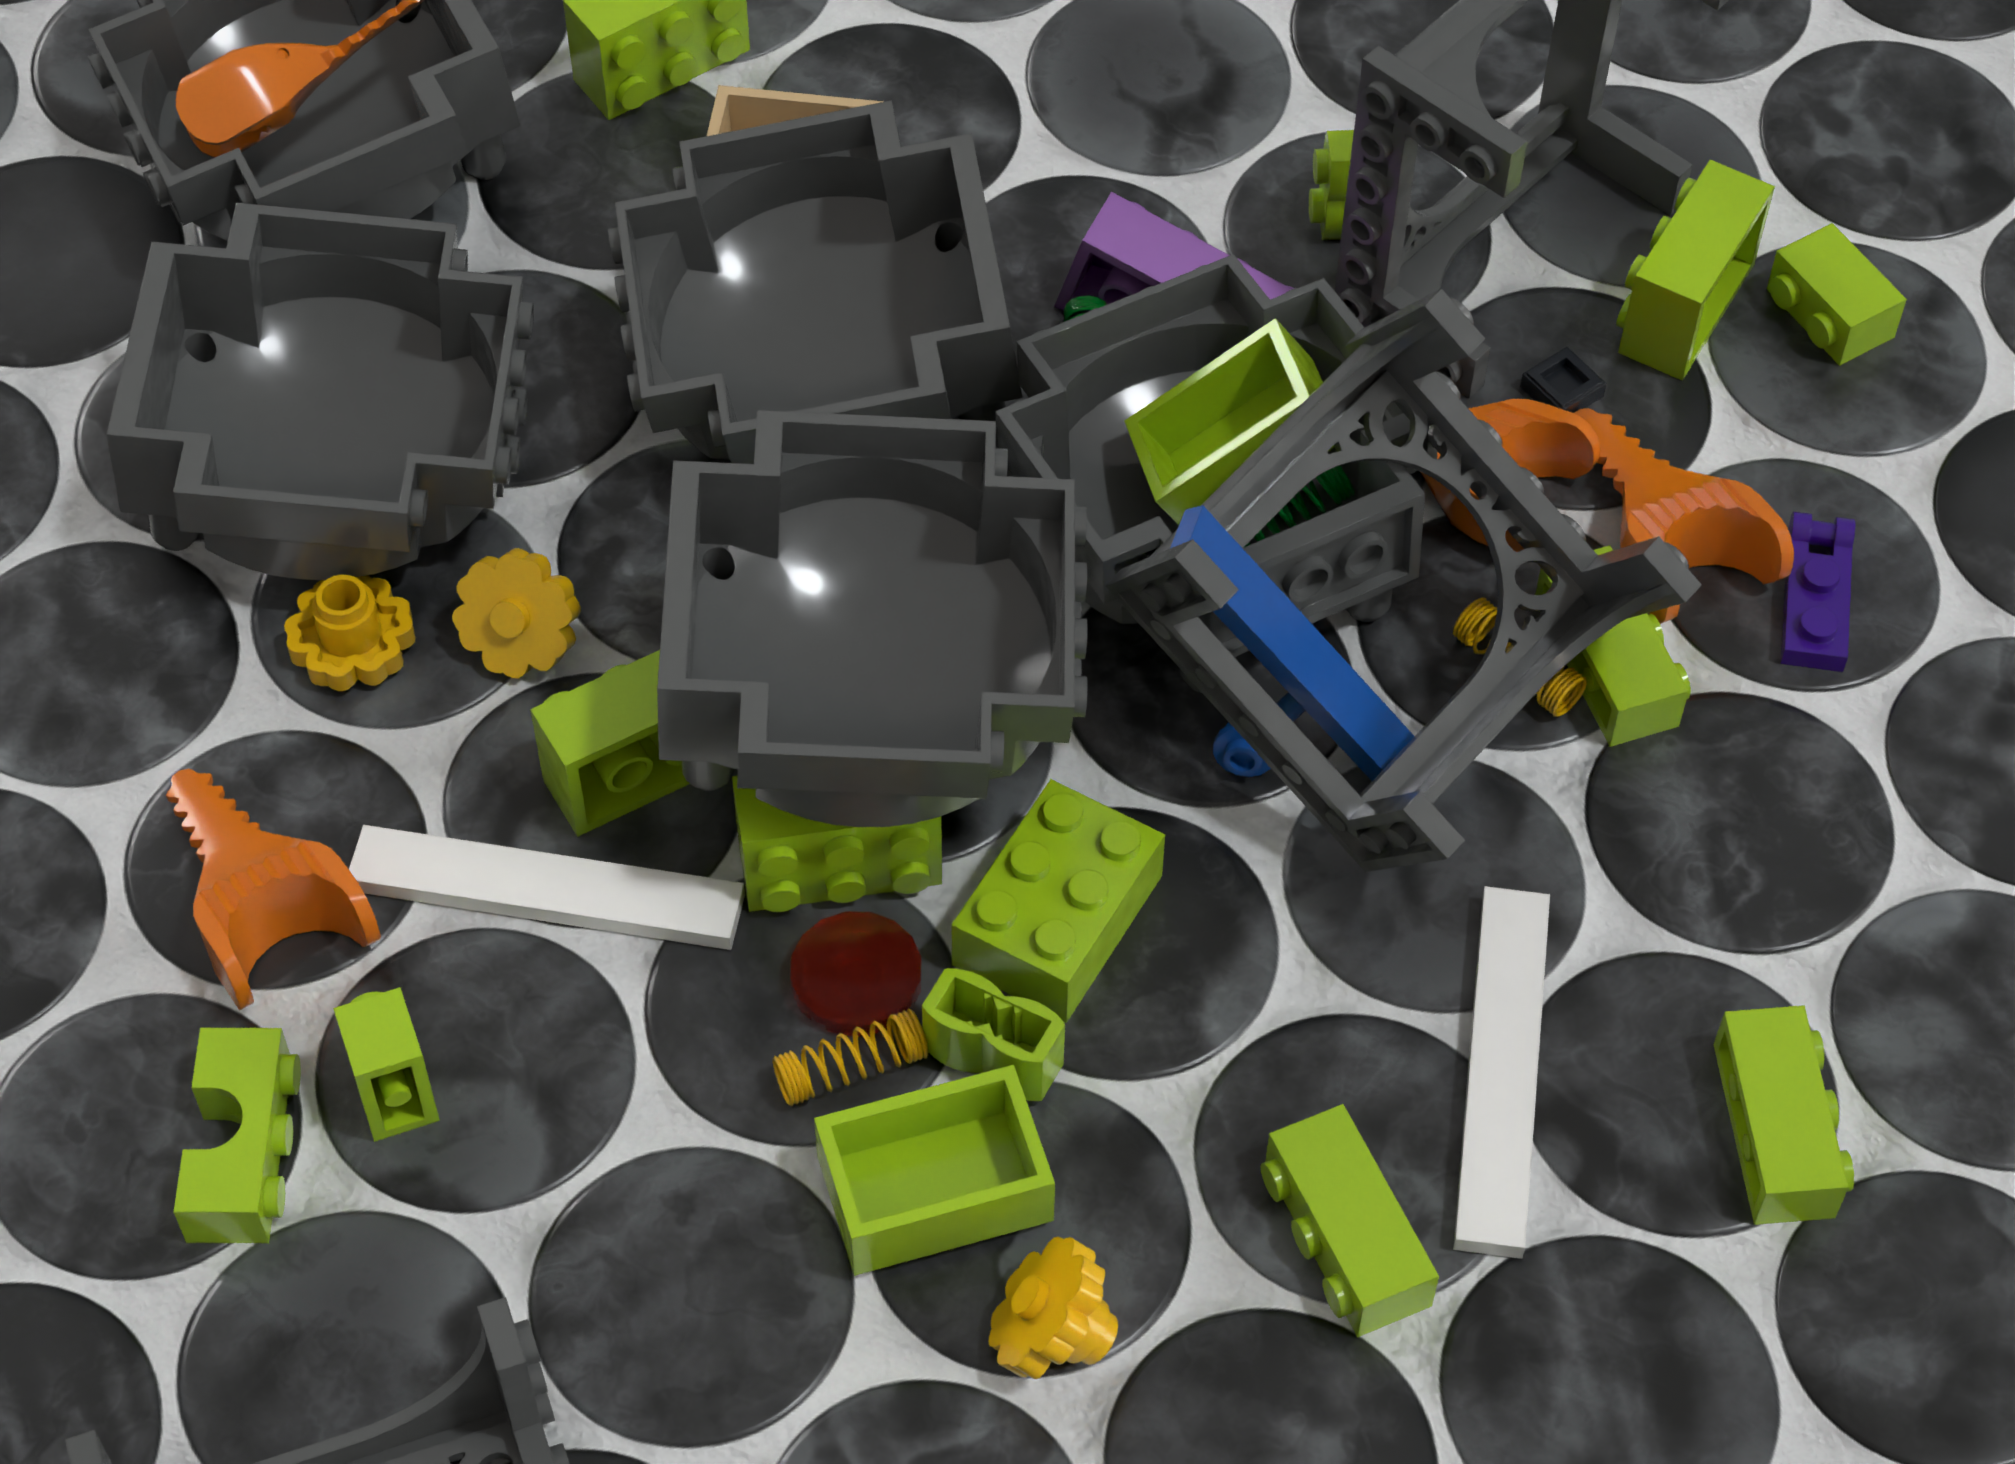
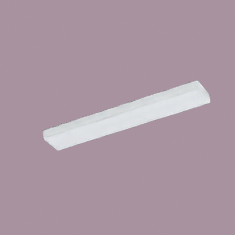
(548, 887)
(1502, 1074)

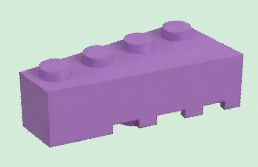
(1139, 250)

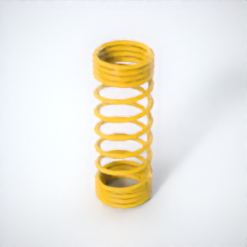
(1560, 691)
(795, 1078)

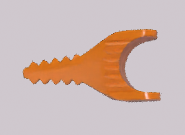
(263, 86)
(1537, 439)
(1697, 513)
(260, 884)

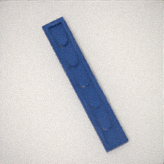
(1298, 652)

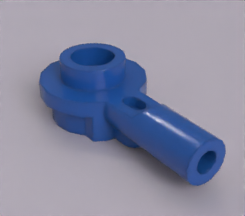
(1237, 755)

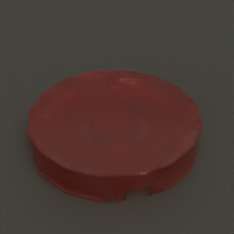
(855, 971)

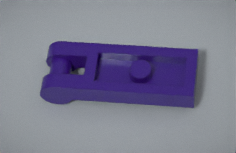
(1818, 594)

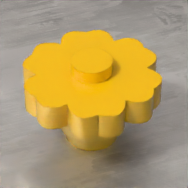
(516, 613)
(349, 631)
(1053, 1311)

